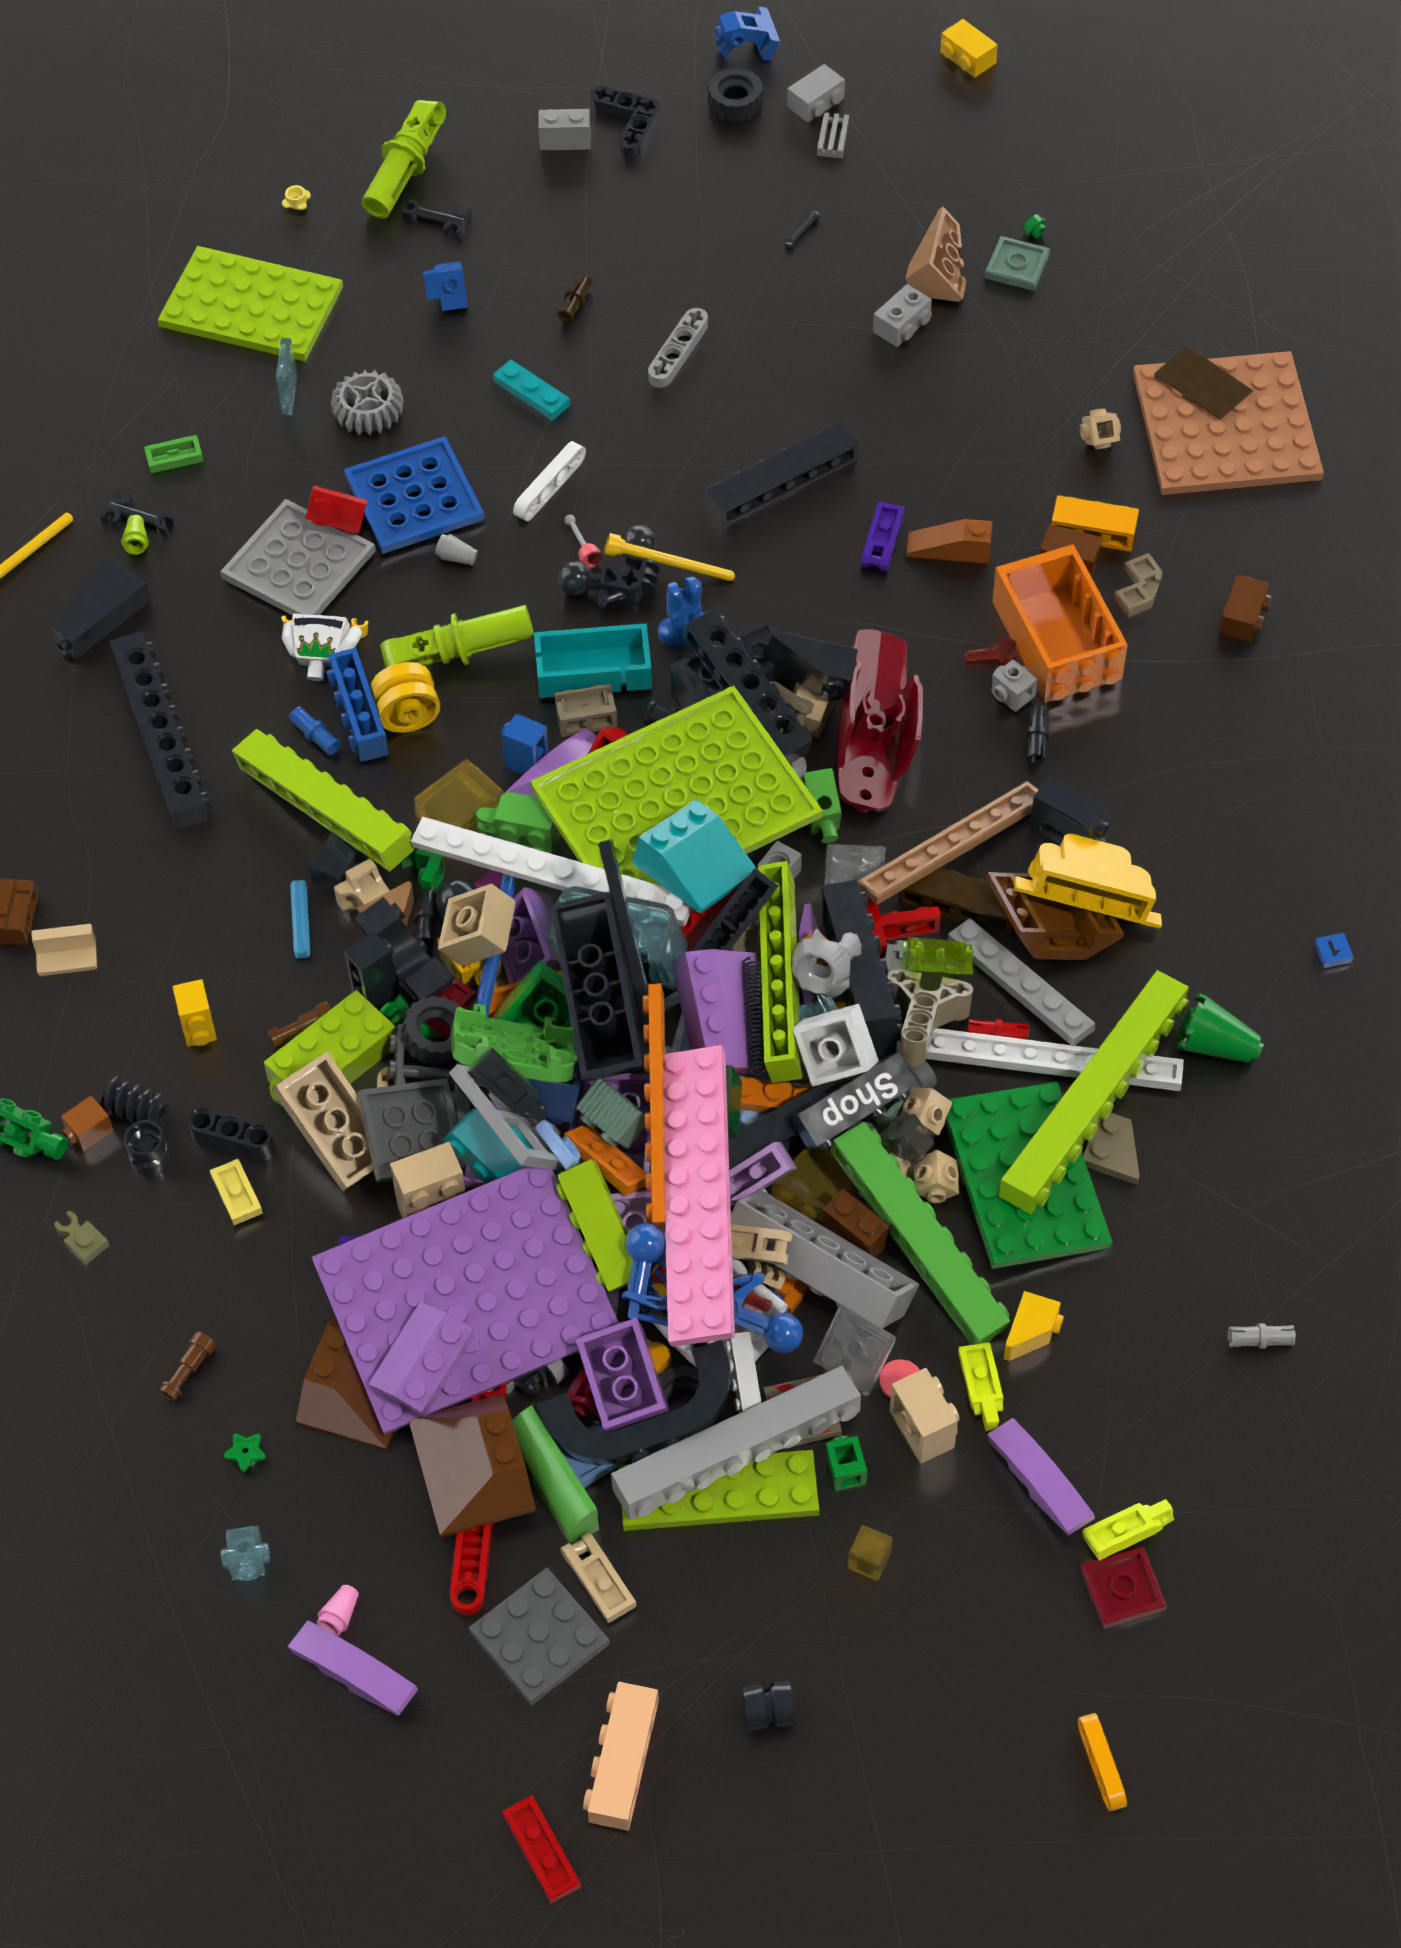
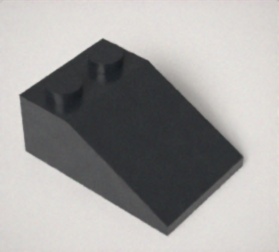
(814, 664)

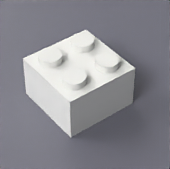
(835, 1045)

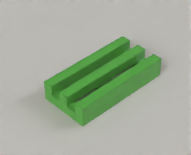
(174, 457)

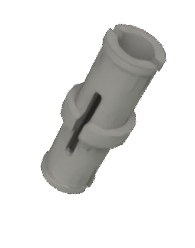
(1261, 1336)

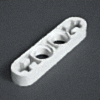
(549, 481)

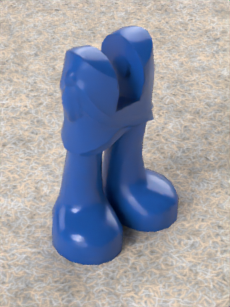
(680, 603)

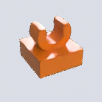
(792, 1292)

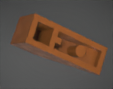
(953, 541)

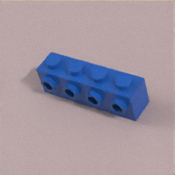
(358, 705)

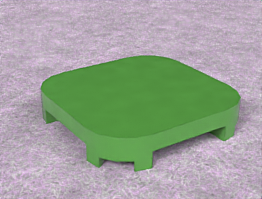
(532, 1050)

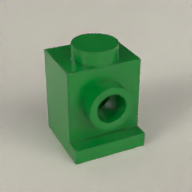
(847, 1474)

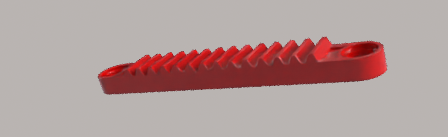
(472, 1553)

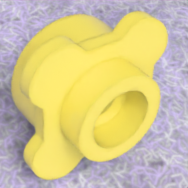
(296, 197)

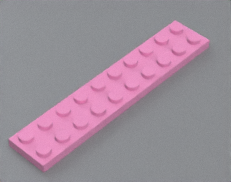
(697, 1198)

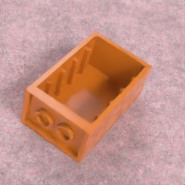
(1059, 623)

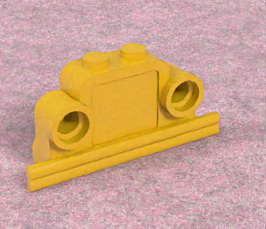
(1092, 878)

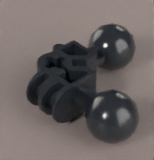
(615, 586)

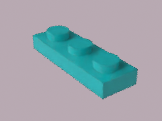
(531, 389)

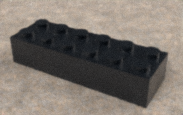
(846, 912)

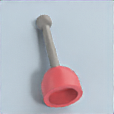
(588, 553)

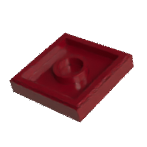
(1123, 1587)

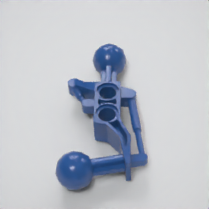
(647, 1244)

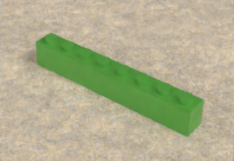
(920, 1235)

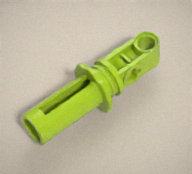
(403, 157)
(460, 638)

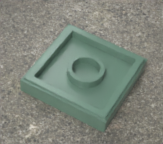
(1017, 263)

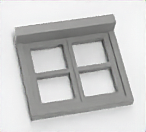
(538, 1157)

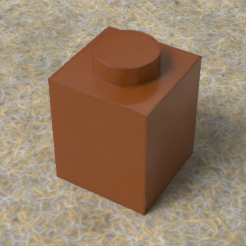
(86, 1124)

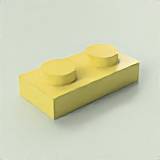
(236, 1192)

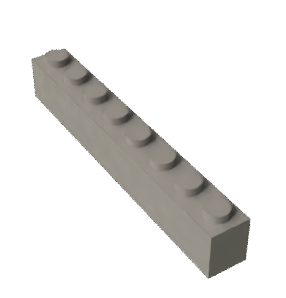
(736, 1443)

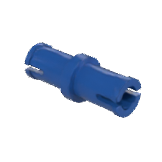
(314, 730)

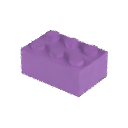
(622, 1375)

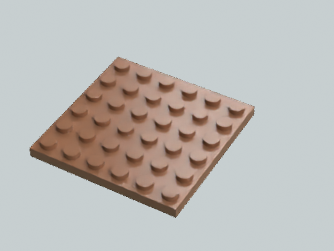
(1253, 445)

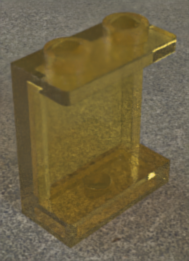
(458, 796)
(813, 1182)

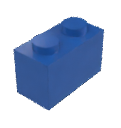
(523, 743)

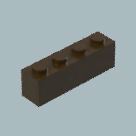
(958, 899)

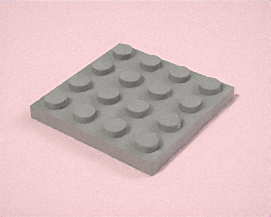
(297, 562)

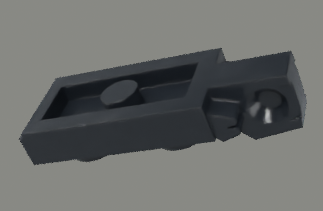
(508, 1085)

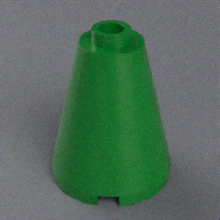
(1217, 1033)

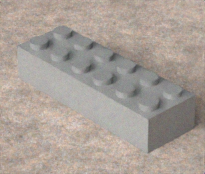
(829, 1262)

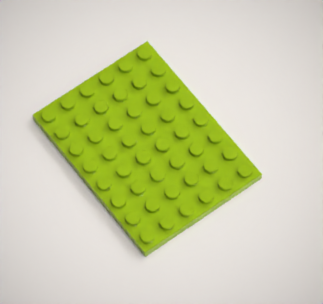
(700, 753)

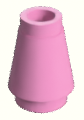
(338, 1610)

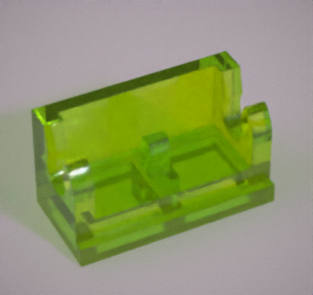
(939, 956)

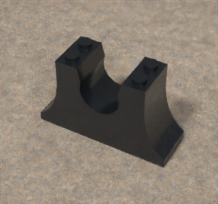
(598, 987)

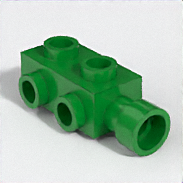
(28, 1132)

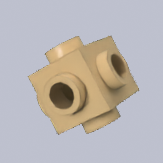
(1109, 428)
(929, 1108)
(937, 1177)

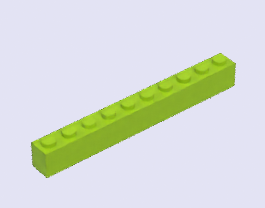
(1094, 1092)

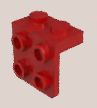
(336, 510)

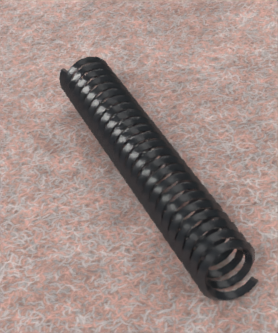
(750, 1012)

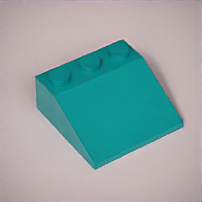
(693, 856)

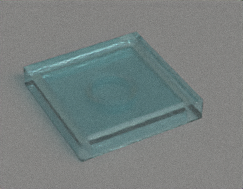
(286, 376)

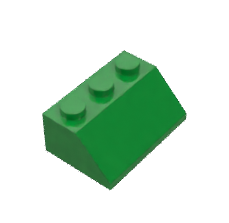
(537, 996)

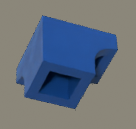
(448, 284)

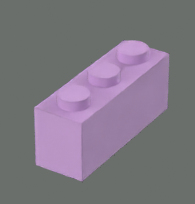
(759, 1171)

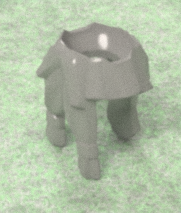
(820, 979)

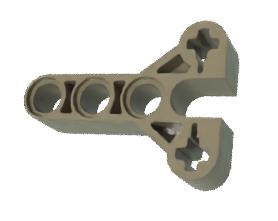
(926, 1010)

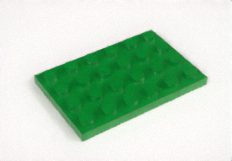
(987, 1139)

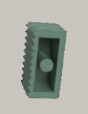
(612, 1113)

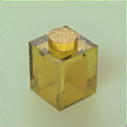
(870, 1552)

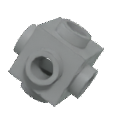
(1013, 685)

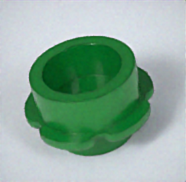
(1034, 226)

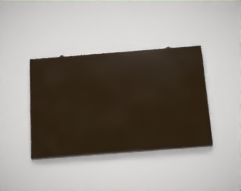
(1203, 382)

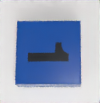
(1333, 950)

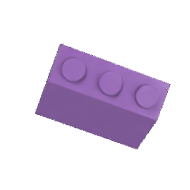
(528, 935)
(422, 1358)

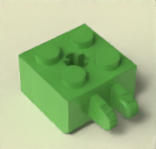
(520, 821)

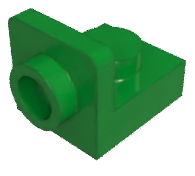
(431, 869)

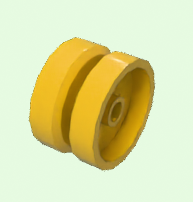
(405, 697)

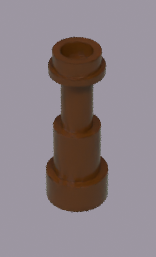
(304, 1021)
(199, 1348)

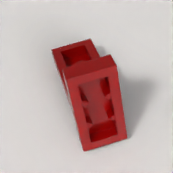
(903, 924)

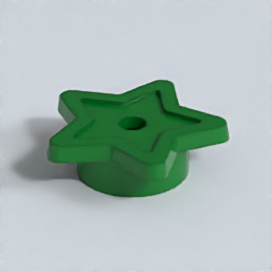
(247, 1459)

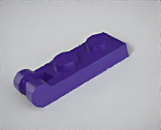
(882, 536)

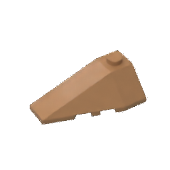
(937, 262)

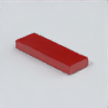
(541, 1849)

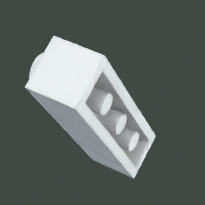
(744, 1371)

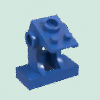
(741, 27)

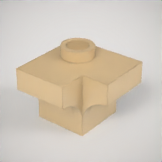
(361, 886)

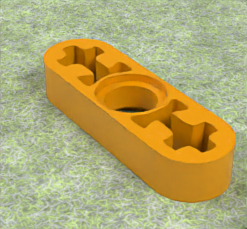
(1102, 1762)

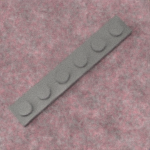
(1024, 984)

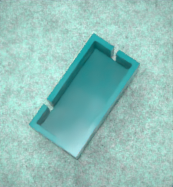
(593, 657)

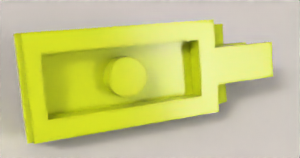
(982, 1382)
(1127, 1528)

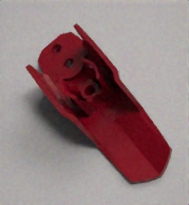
(877, 722)

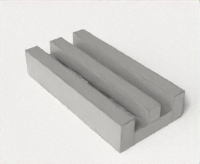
(835, 121)

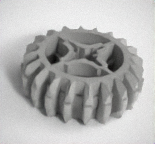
(368, 410)

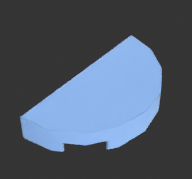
(562, 1148)

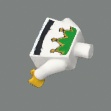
(316, 636)

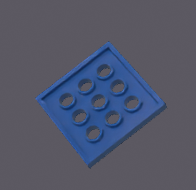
(415, 528)

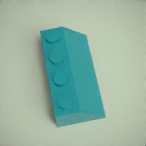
(482, 1148)

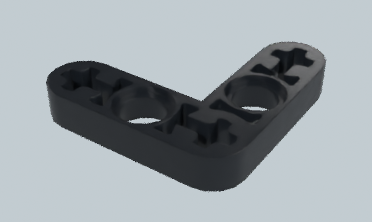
(642, 111)

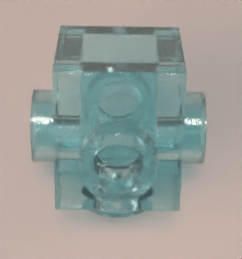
(245, 1553)

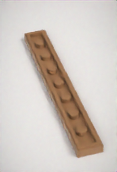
(948, 844)

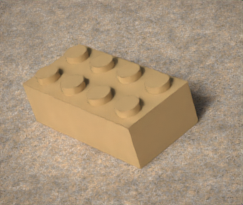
(329, 1118)

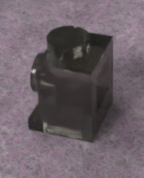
(907, 1138)

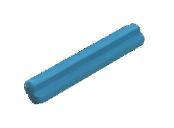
(300, 919)

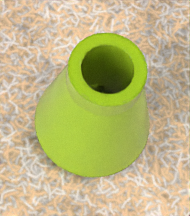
(135, 536)

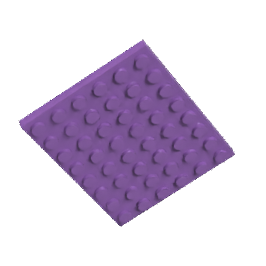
(489, 1258)

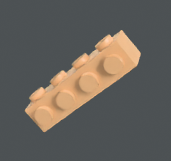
(622, 1756)

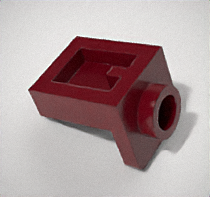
(583, 1399)

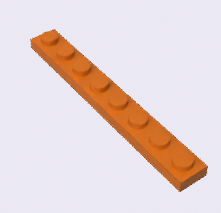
(654, 1121)

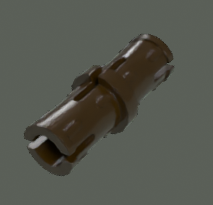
(574, 297)

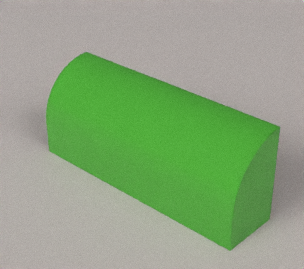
(554, 1478)

